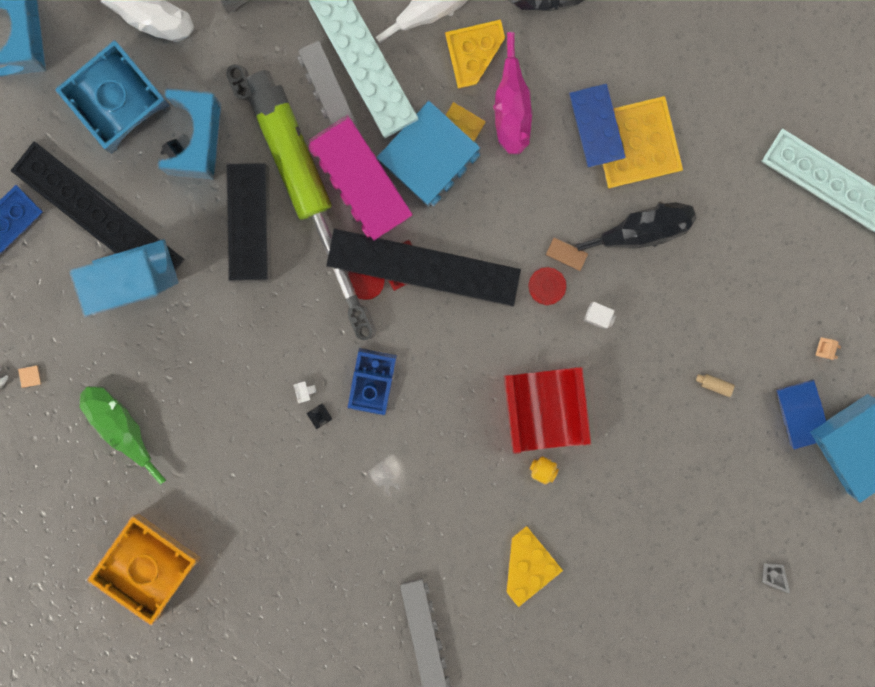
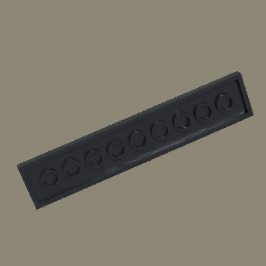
(83, 202)
(423, 267)

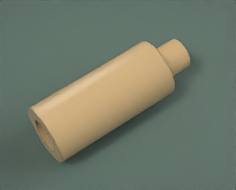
(716, 384)

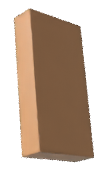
(566, 254)

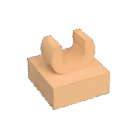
(827, 348)

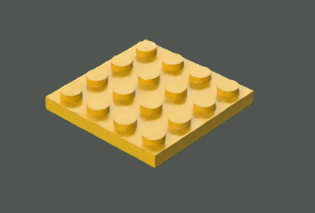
(647, 143)

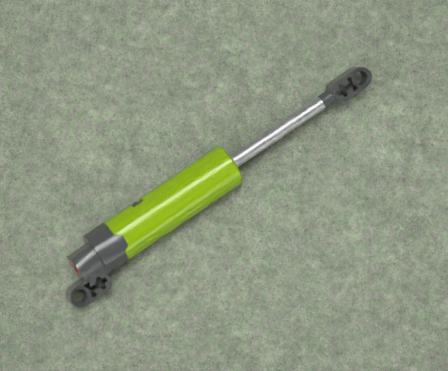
(295, 168)

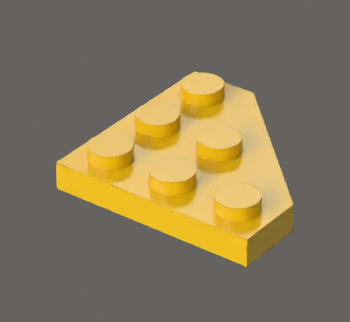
(473, 50)
(529, 567)

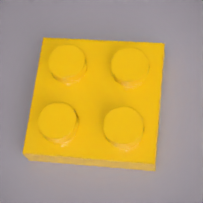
(465, 120)

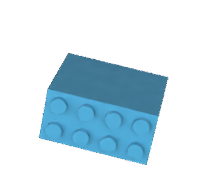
(429, 155)
(850, 446)

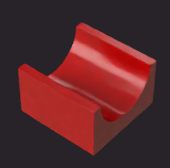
(547, 409)

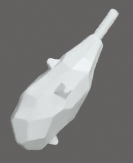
(420, 13)
(154, 17)

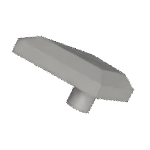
(775, 576)

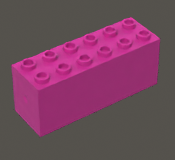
(359, 178)

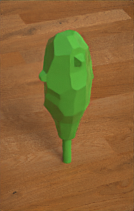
(116, 426)

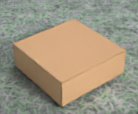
(29, 376)

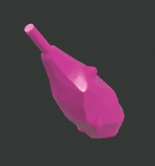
(513, 104)

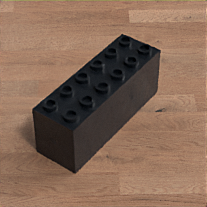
(248, 223)

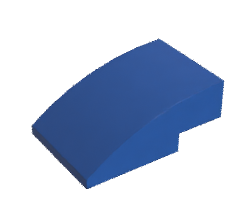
(372, 381)
(801, 412)

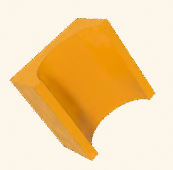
(143, 568)

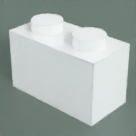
(599, 315)

